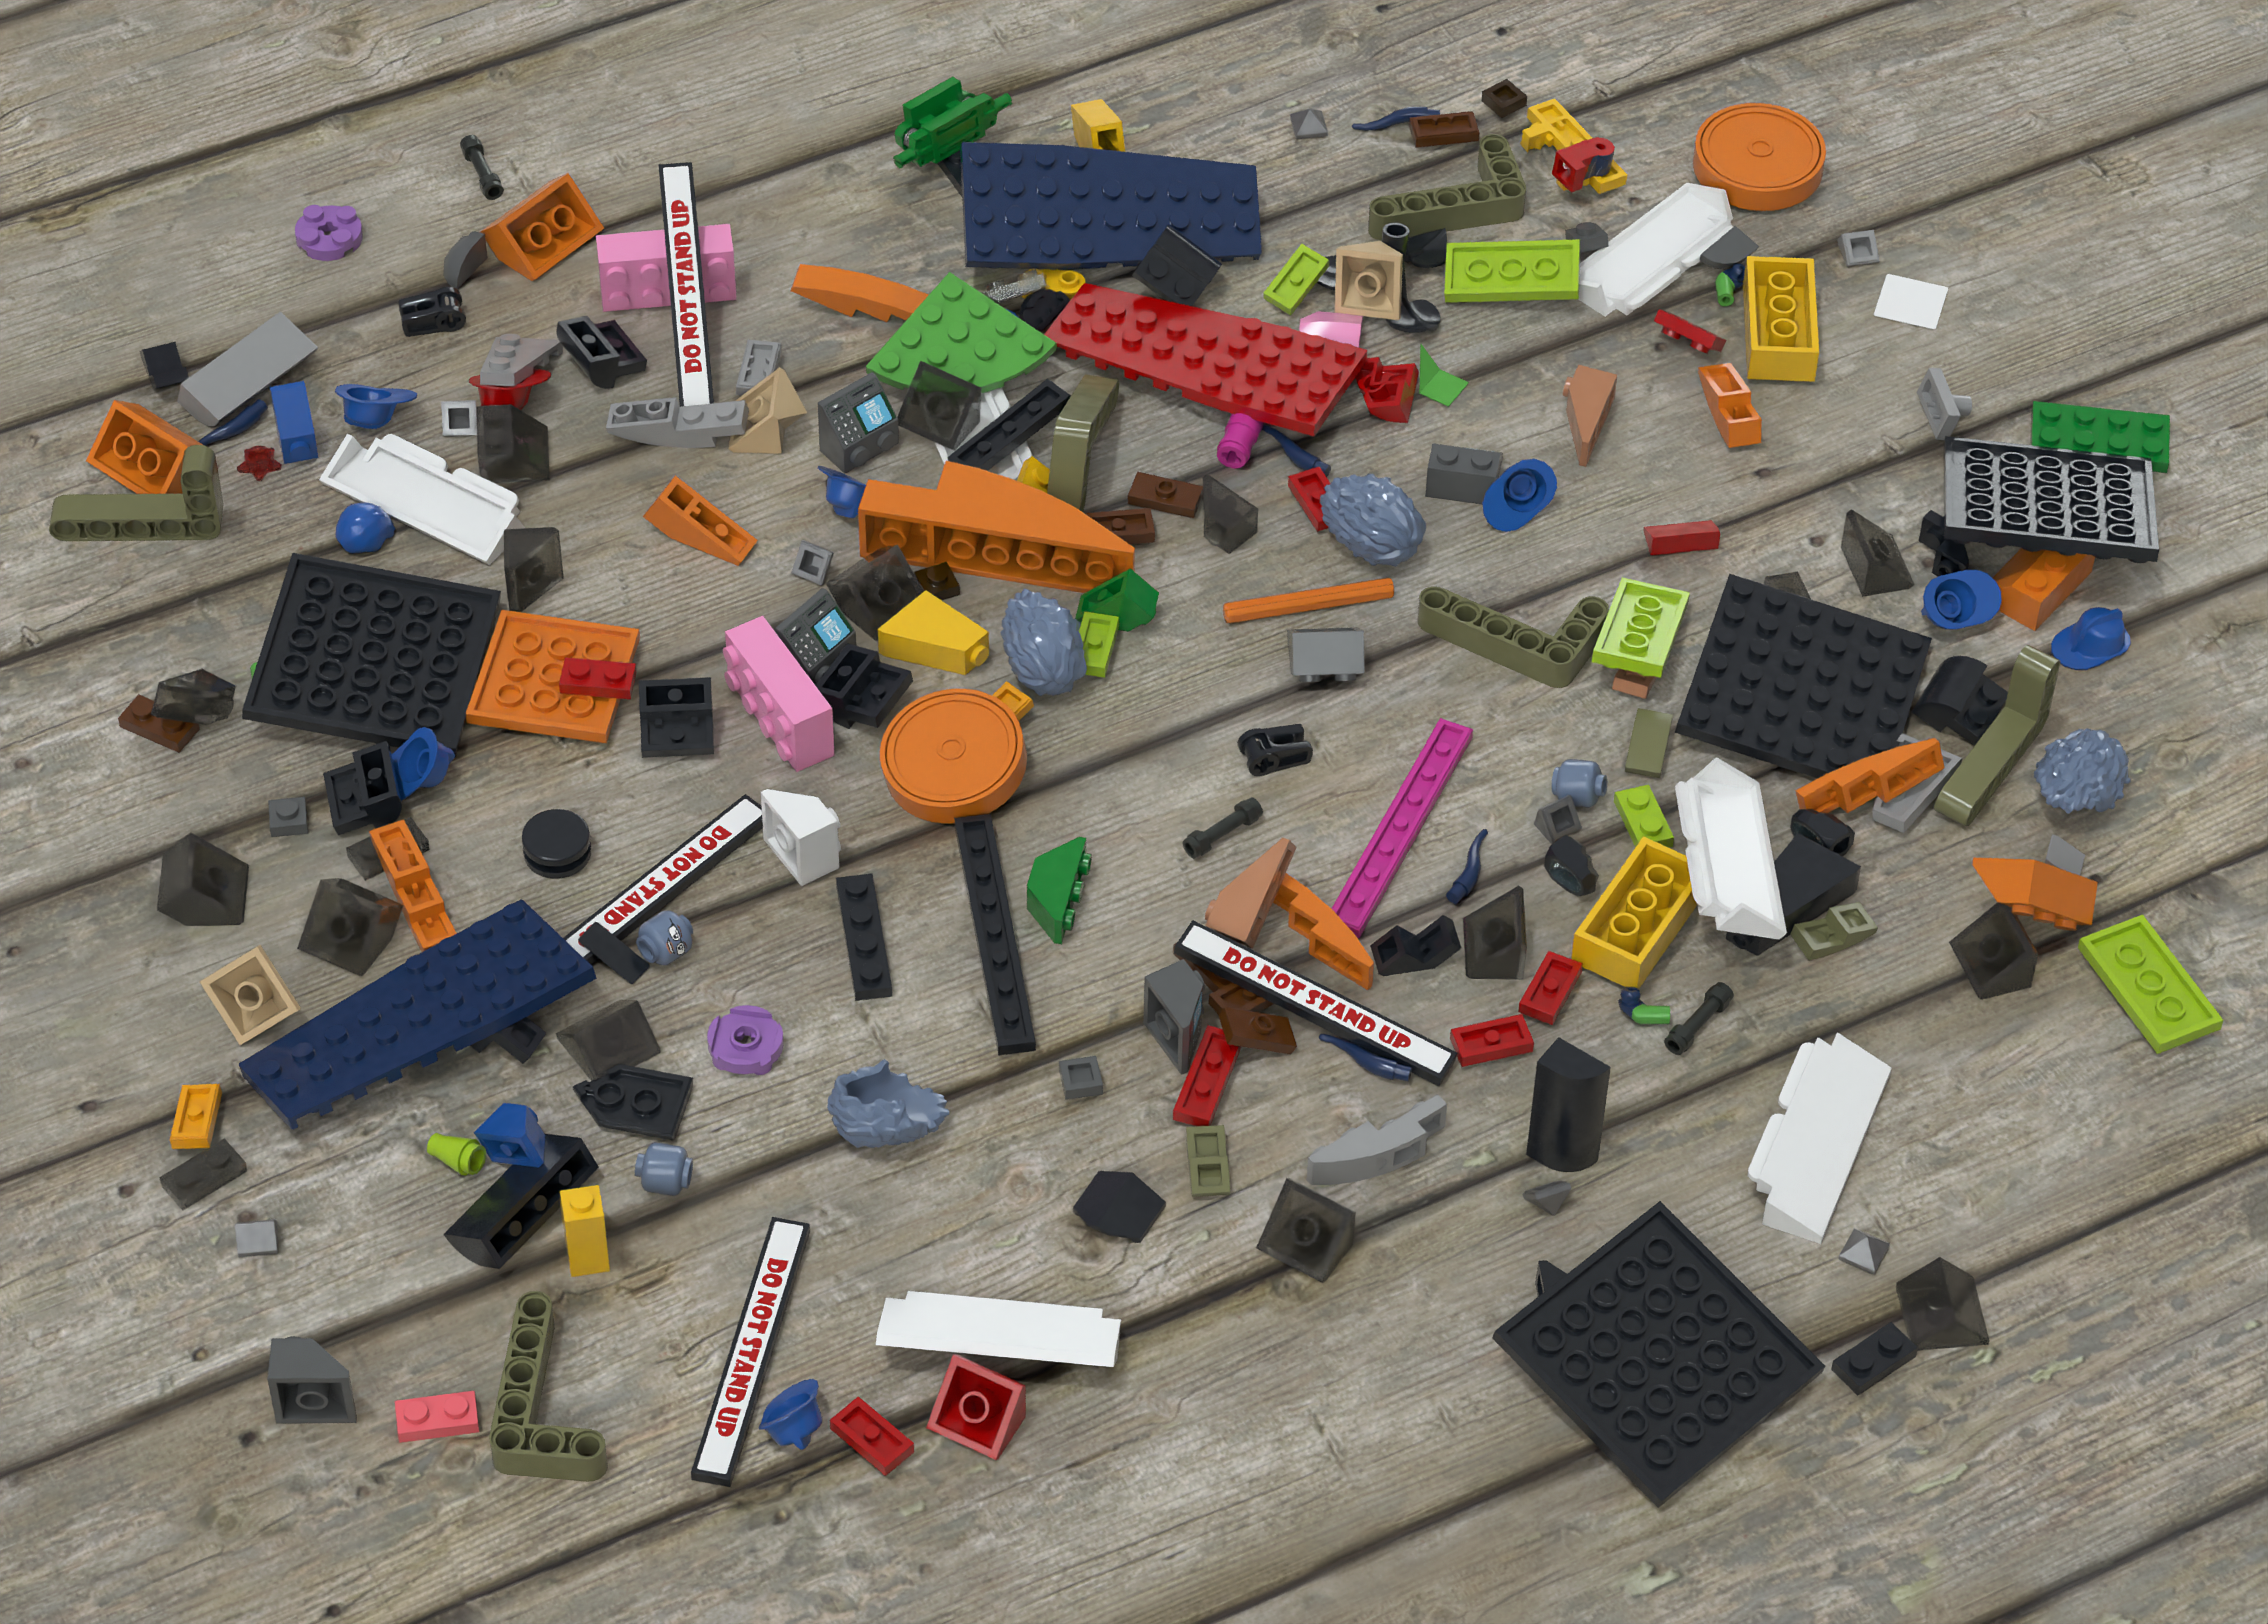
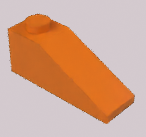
(698, 523)

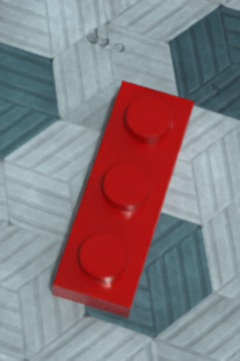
(1206, 1079)

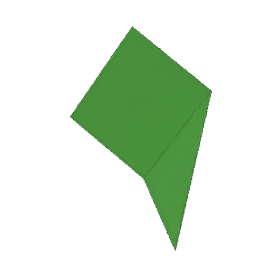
(1437, 383)

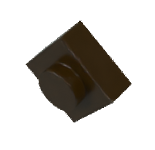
(1504, 98)
(938, 581)

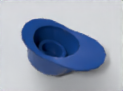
(371, 406)
(843, 492)
(1519, 494)
(1961, 599)
(2092, 639)
(421, 762)
(793, 1415)

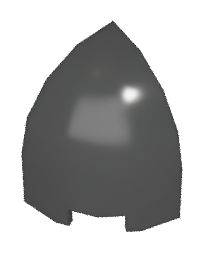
(1729, 250)
(464, 258)

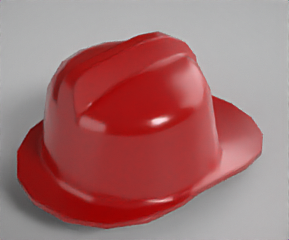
(506, 395)

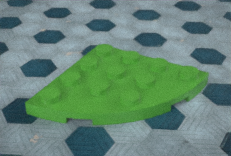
(963, 336)

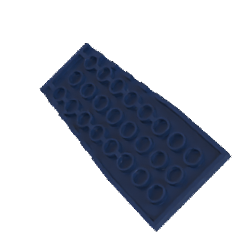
(1099, 206)
(432, 1001)

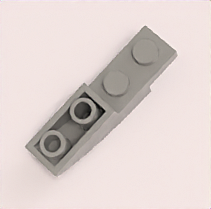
(669, 425)
(1373, 1152)

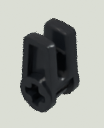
(429, 312)
(1276, 749)

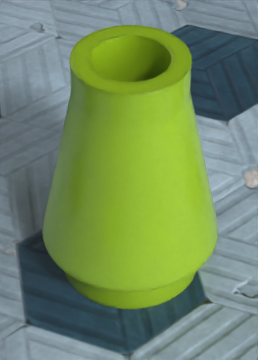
(459, 1153)

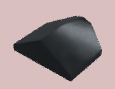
(1119, 1205)

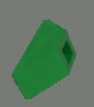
(1056, 886)

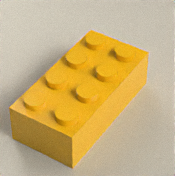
(1780, 318)
(1636, 915)

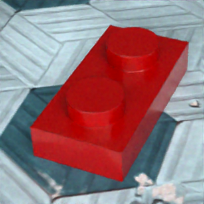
(1701, 338)
(1307, 489)
(597, 678)
(1550, 987)
(1492, 1040)
(872, 1436)

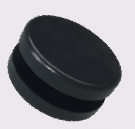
(556, 843)

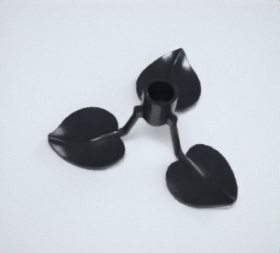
(1423, 251)

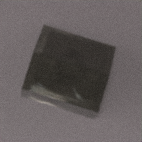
(511, 445)
(875, 589)
(202, 884)
(349, 925)

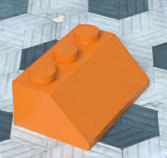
(543, 228)
(140, 450)
(2039, 583)
(2039, 890)

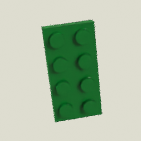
(2102, 431)

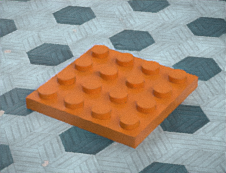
(524, 669)

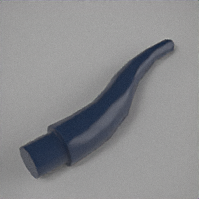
(1397, 117)
(238, 425)
(1298, 456)
(1470, 875)
(1374, 1064)

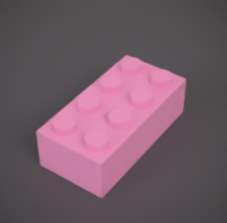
(636, 271)
(779, 694)

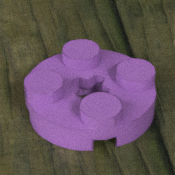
(344, 228)
(745, 1058)

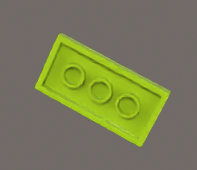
(1512, 271)
(1640, 627)
(2150, 984)

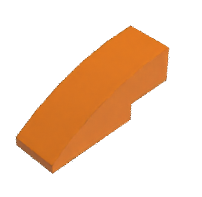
(1730, 405)

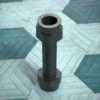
(489, 182)
(1200, 842)
(1682, 1036)

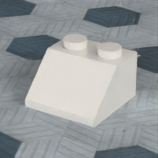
(801, 833)

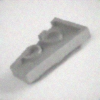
(514, 357)
(1908, 806)

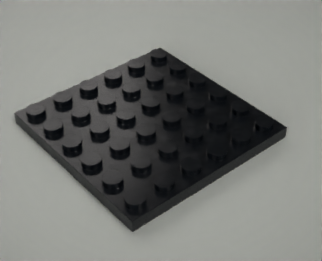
(2049, 499)
(371, 653)
(1800, 681)
(1658, 1353)

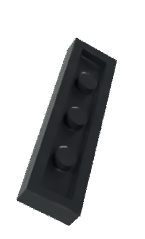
(1012, 427)
(864, 937)

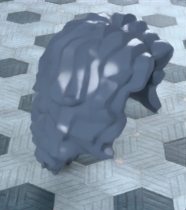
(1373, 518)
(1042, 643)
(2083, 771)
(883, 1107)

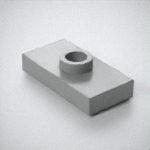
(758, 362)

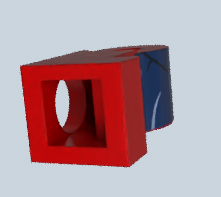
(1583, 161)

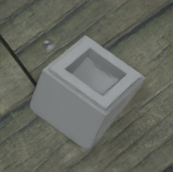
(1859, 248)
(2064, 856)

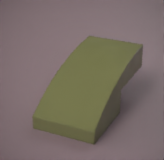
(1648, 743)
(1837, 931)
(1207, 1161)

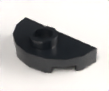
(1042, 307)

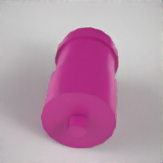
(1238, 440)

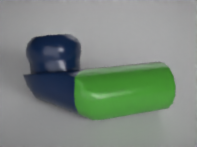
(1728, 282)
(1639, 1011)

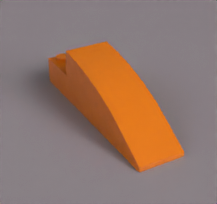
(992, 530)

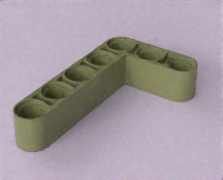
(1489, 202)
(1076, 433)
(147, 517)
(1512, 643)
(2006, 738)
(524, 1398)

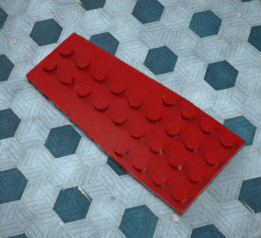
(1211, 355)

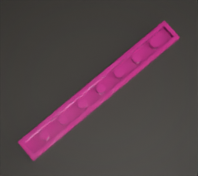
(1401, 824)

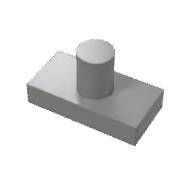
(1939, 404)

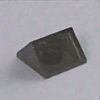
(940, 406)
(1873, 557)
(531, 564)
(1497, 938)
(1996, 953)
(610, 1038)
(1308, 1231)
(1941, 1307)

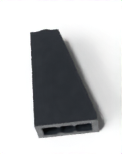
(1808, 884)

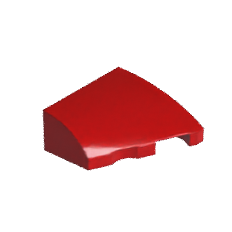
(1388, 389)

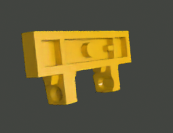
(1558, 128)

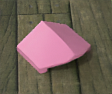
(1333, 326)

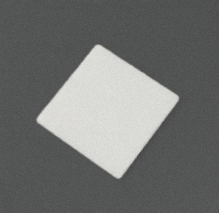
(1911, 301)

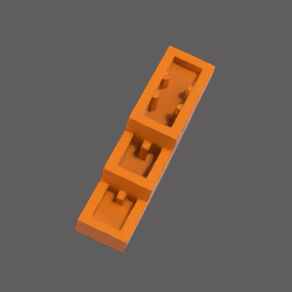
(853, 290)
(1877, 775)
(412, 884)
(1327, 934)

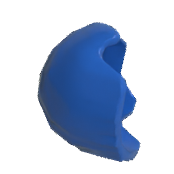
(363, 528)

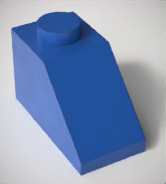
(294, 422)
(513, 1136)

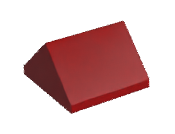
(978, 1407)

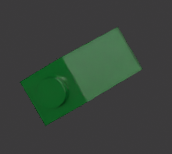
(1124, 597)

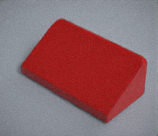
(1682, 537)

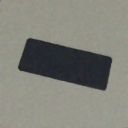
(613, 952)

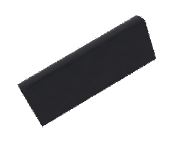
(1567, 1108)
(520, 1203)

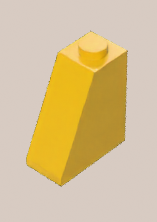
(1097, 126)
(934, 636)
(584, 1230)

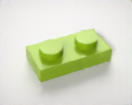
(1296, 279)
(1098, 638)
(1643, 815)

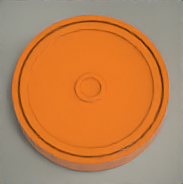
(1760, 156)
(953, 755)

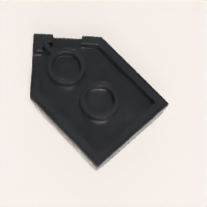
(637, 1100)

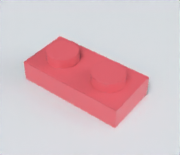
(436, 1416)

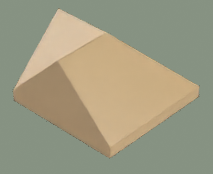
(1369, 280)
(772, 409)
(250, 995)

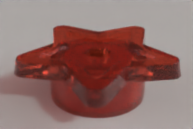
(259, 454)

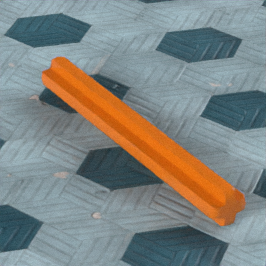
(1308, 600)

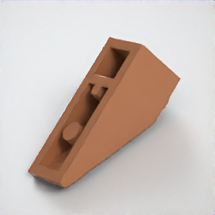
(1588, 405)
(1248, 898)

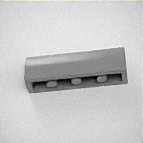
(245, 370)

